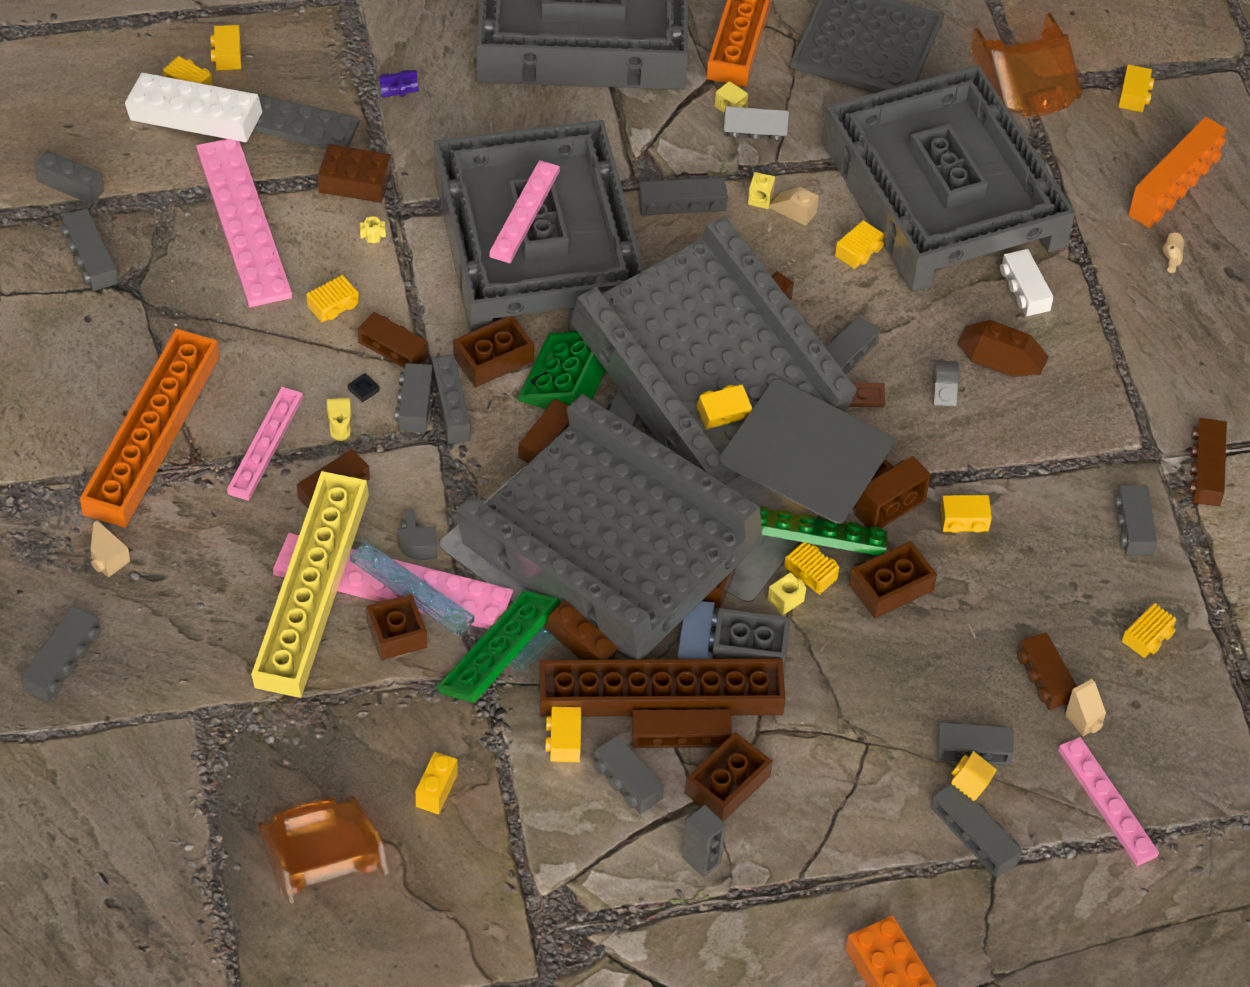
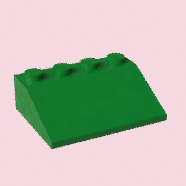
(569, 362)

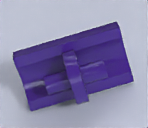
(398, 83)

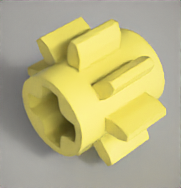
(372, 229)

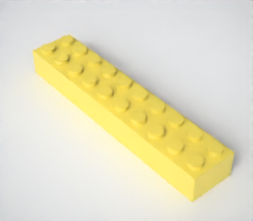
(310, 585)

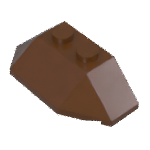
(1003, 349)

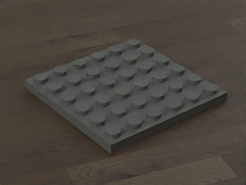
(867, 42)

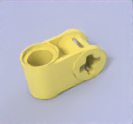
(339, 418)

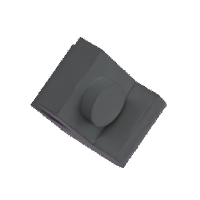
(945, 382)
(417, 542)

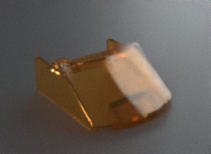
(1033, 75)
(321, 843)

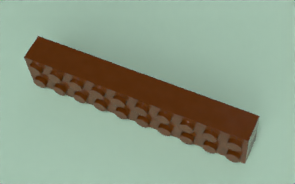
(622, 686)

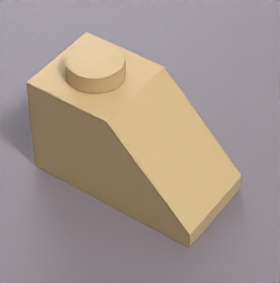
(796, 204)
(107, 551)
(1086, 708)

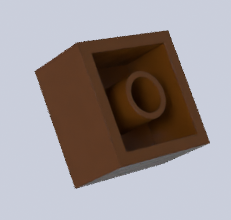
(396, 627)

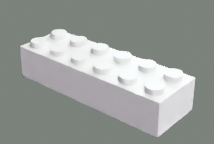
(193, 107)

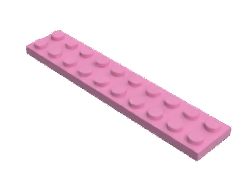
(244, 222)
(479, 598)

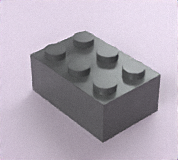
(750, 636)

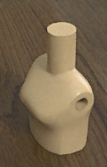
(1173, 251)

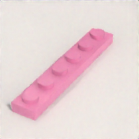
(524, 211)
(265, 443)
(1108, 801)

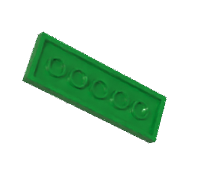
(823, 532)
(498, 646)

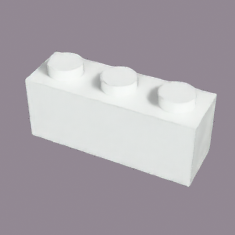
(1026, 282)

